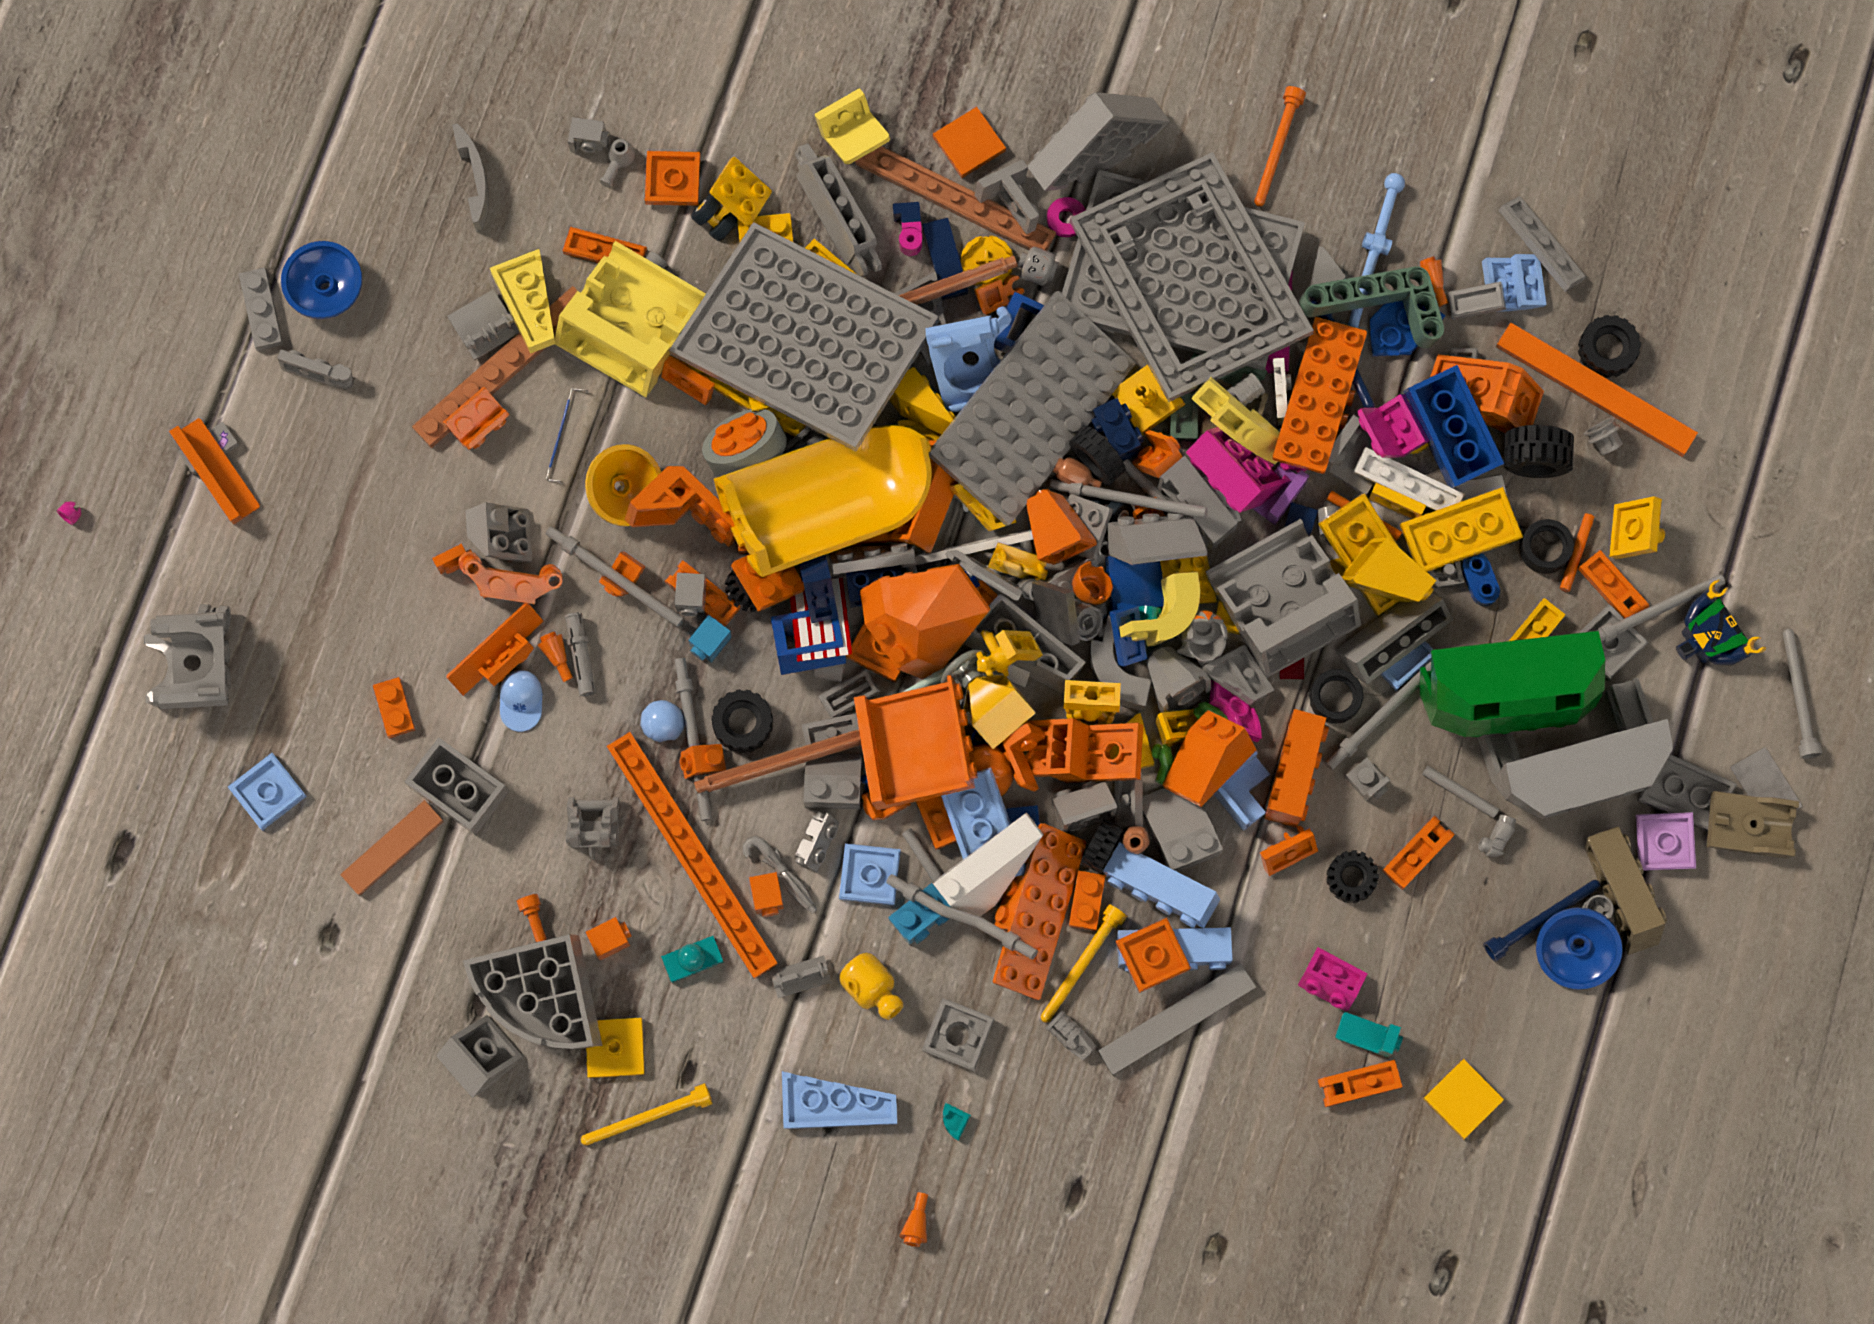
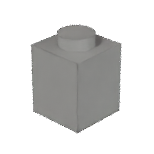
(690, 593)

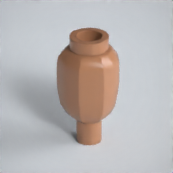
(1073, 471)
(1136, 839)

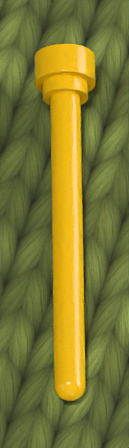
(1112, 918)
(697, 1097)

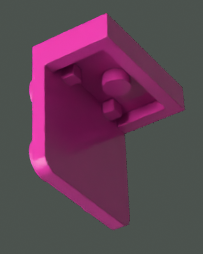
(1393, 428)

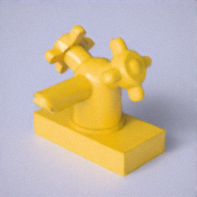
(1013, 647)
(1091, 700)

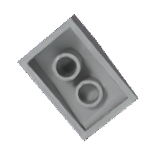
(1180, 830)

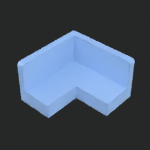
(1236, 794)

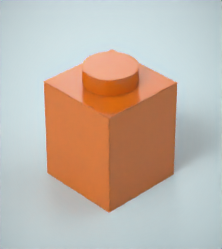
(766, 894)
(609, 938)

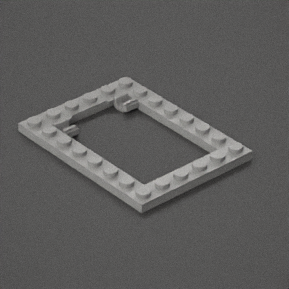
(1189, 183)

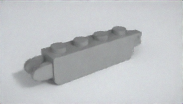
(837, 210)

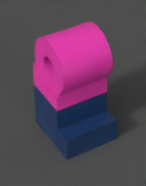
(911, 235)

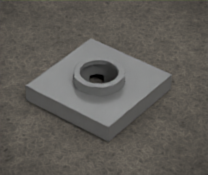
(950, 1015)

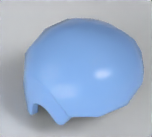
(662, 721)

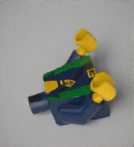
(1714, 632)

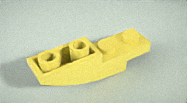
(1236, 420)

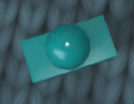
(692, 959)

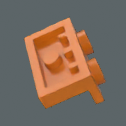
(476, 419)
(1160, 456)

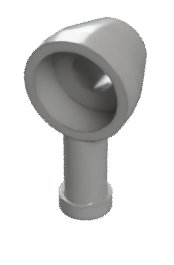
(618, 160)

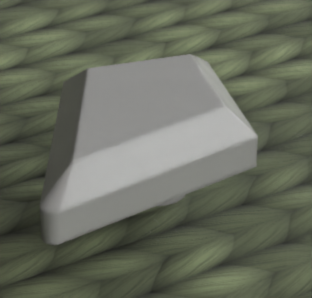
(1448, 575)

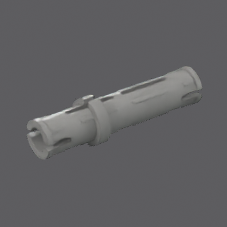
(579, 648)

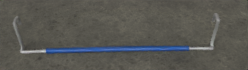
(559, 434)

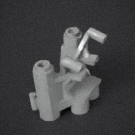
(191, 635)

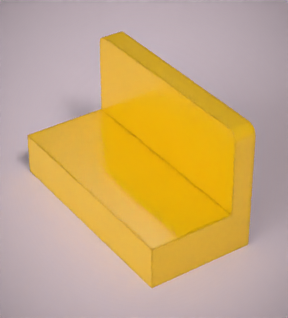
(1396, 501)

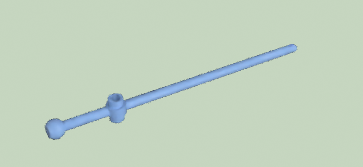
(1377, 242)

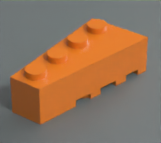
(1295, 768)

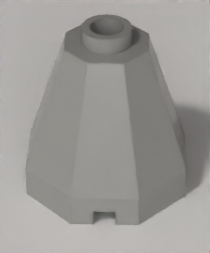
(1175, 680)

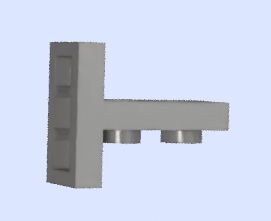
(1007, 186)

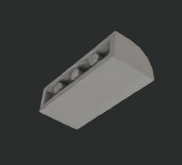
(1393, 636)

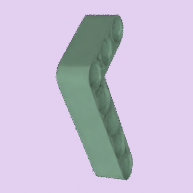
(1379, 294)

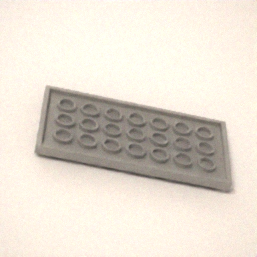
(1031, 408)

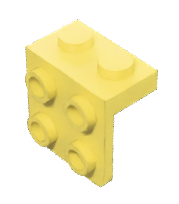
(851, 127)

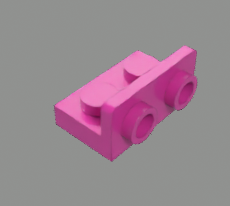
(1332, 979)

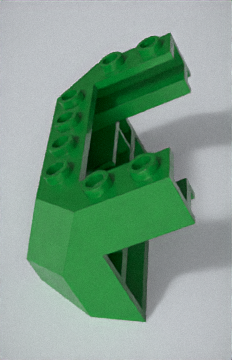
(1514, 684)

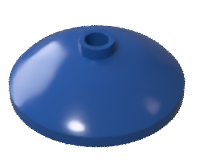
(320, 264)
(1583, 964)

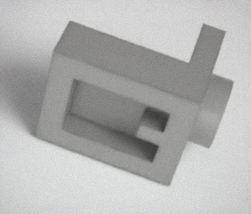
(1368, 780)

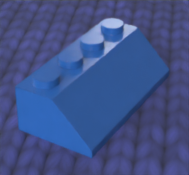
(1453, 427)

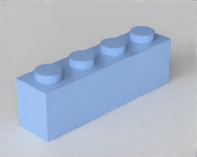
(1162, 886)
(1199, 946)

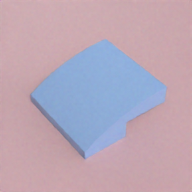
(1520, 280)

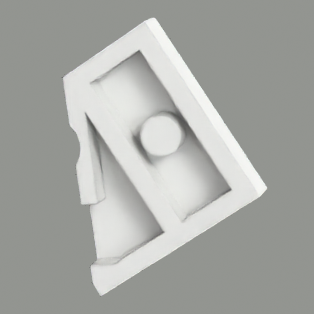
(1282, 384)

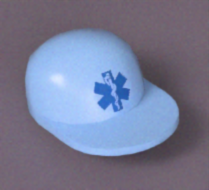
(520, 700)

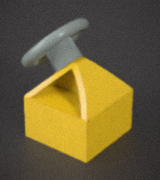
(990, 702)

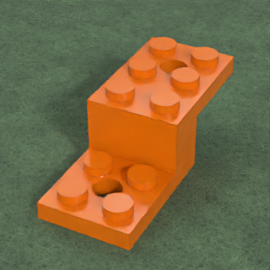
(1082, 751)

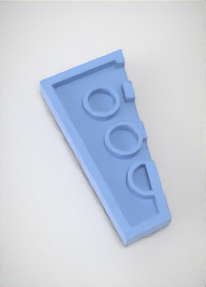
(832, 1104)

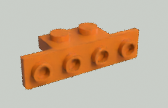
(498, 652)

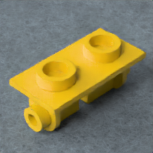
(1017, 562)

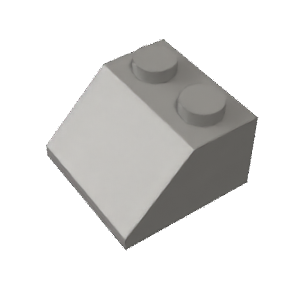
(833, 782)
(1084, 806)
(479, 1055)

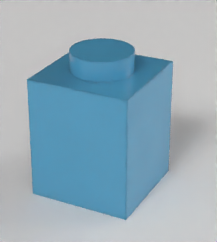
(709, 639)

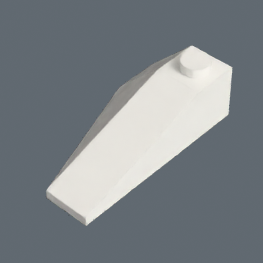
(986, 873)

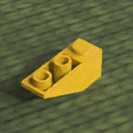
(920, 404)

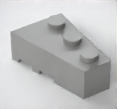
(1185, 485)

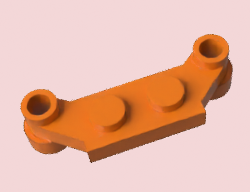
(510, 584)

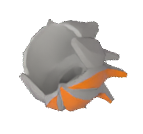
(1204, 638)

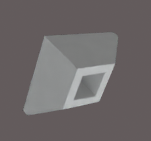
(500, 531)

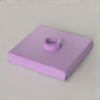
(1666, 841)

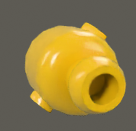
(871, 985)

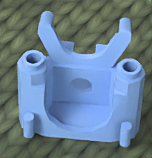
(948, 345)

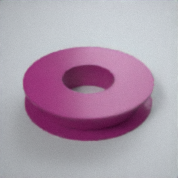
(1056, 208)

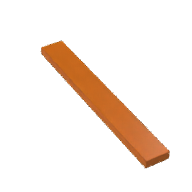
(1596, 389)

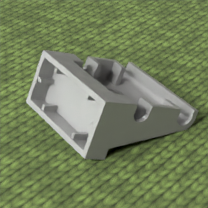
(1285, 598)

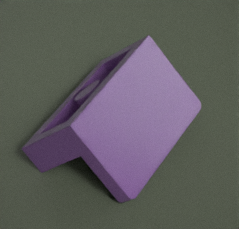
(1278, 504)

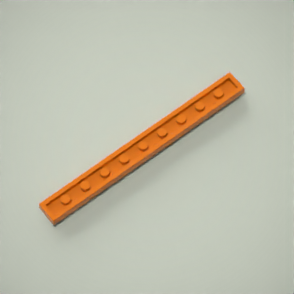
(692, 855)

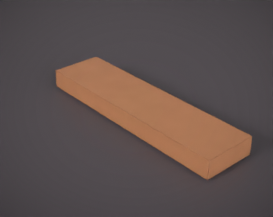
(391, 848)

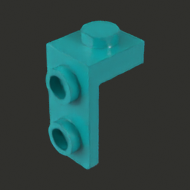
(1369, 1035)

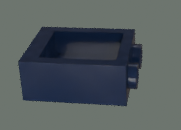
(818, 589)

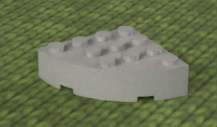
(1097, 138)
(539, 992)

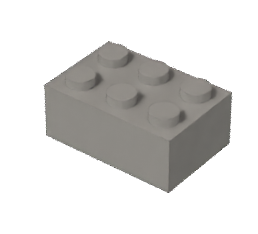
(456, 786)

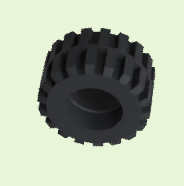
(1538, 451)

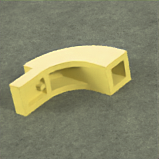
(1180, 606)

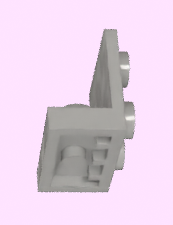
(1346, 455)

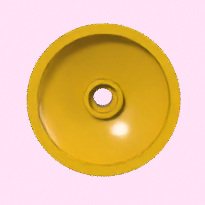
(621, 463)

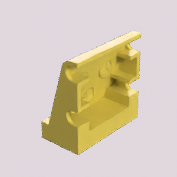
(627, 318)

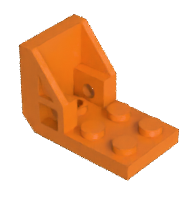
(1500, 390)
(672, 496)

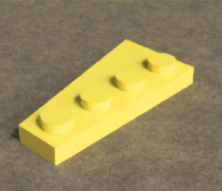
(525, 294)

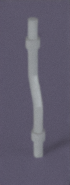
(1009, 939)

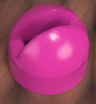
(68, 513)

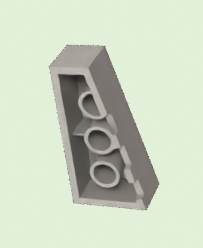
(1057, 660)

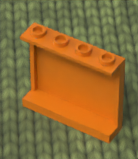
(915, 744)

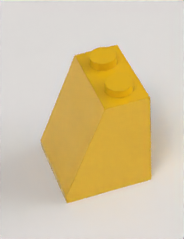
(1388, 573)

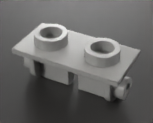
(823, 830)
(800, 976)

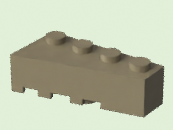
(1626, 888)

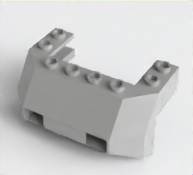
(1587, 770)

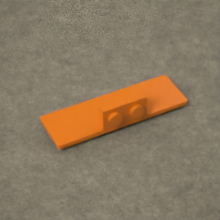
(1320, 396)
(1036, 910)

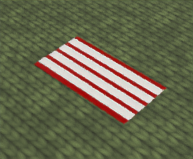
(821, 632)

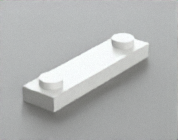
(1406, 481)

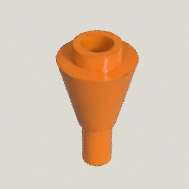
(1434, 269)
(553, 648)
(915, 1230)

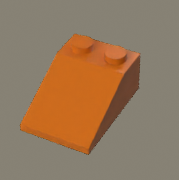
(1208, 758)

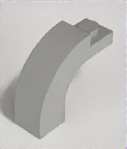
(1105, 669)

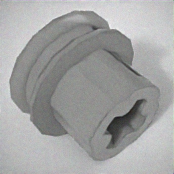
(1606, 436)

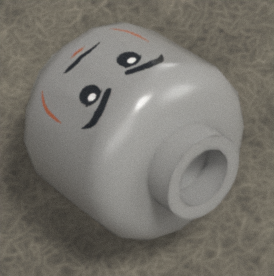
(1038, 266)

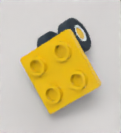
(741, 198)

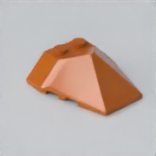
(923, 616)

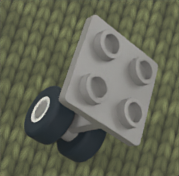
(1096, 515)

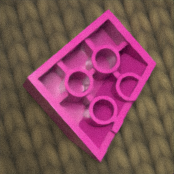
(1235, 470)

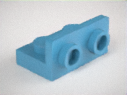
(915, 919)

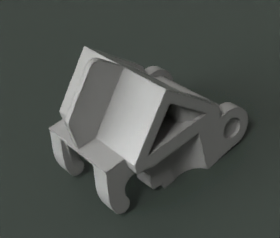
(593, 833)

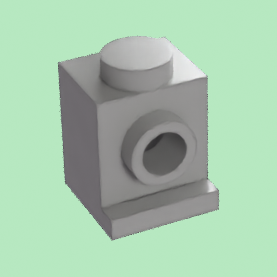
(588, 135)

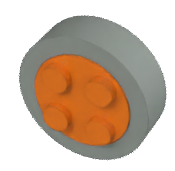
(743, 441)

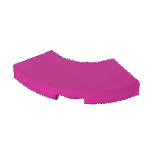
(1236, 710)

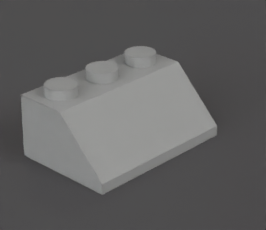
(1155, 538)

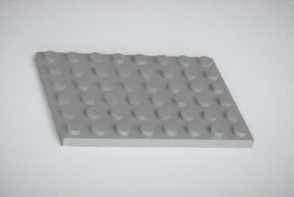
(1184, 272)
(804, 336)

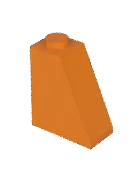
(1056, 528)

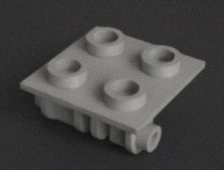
(483, 324)

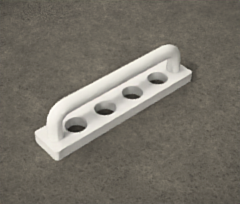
(1023, 537)

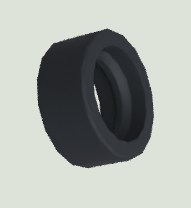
(1559, 530)
(1345, 677)

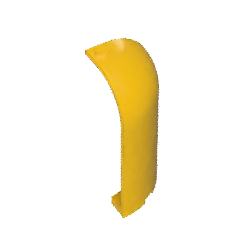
(826, 496)

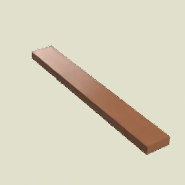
(953, 197)

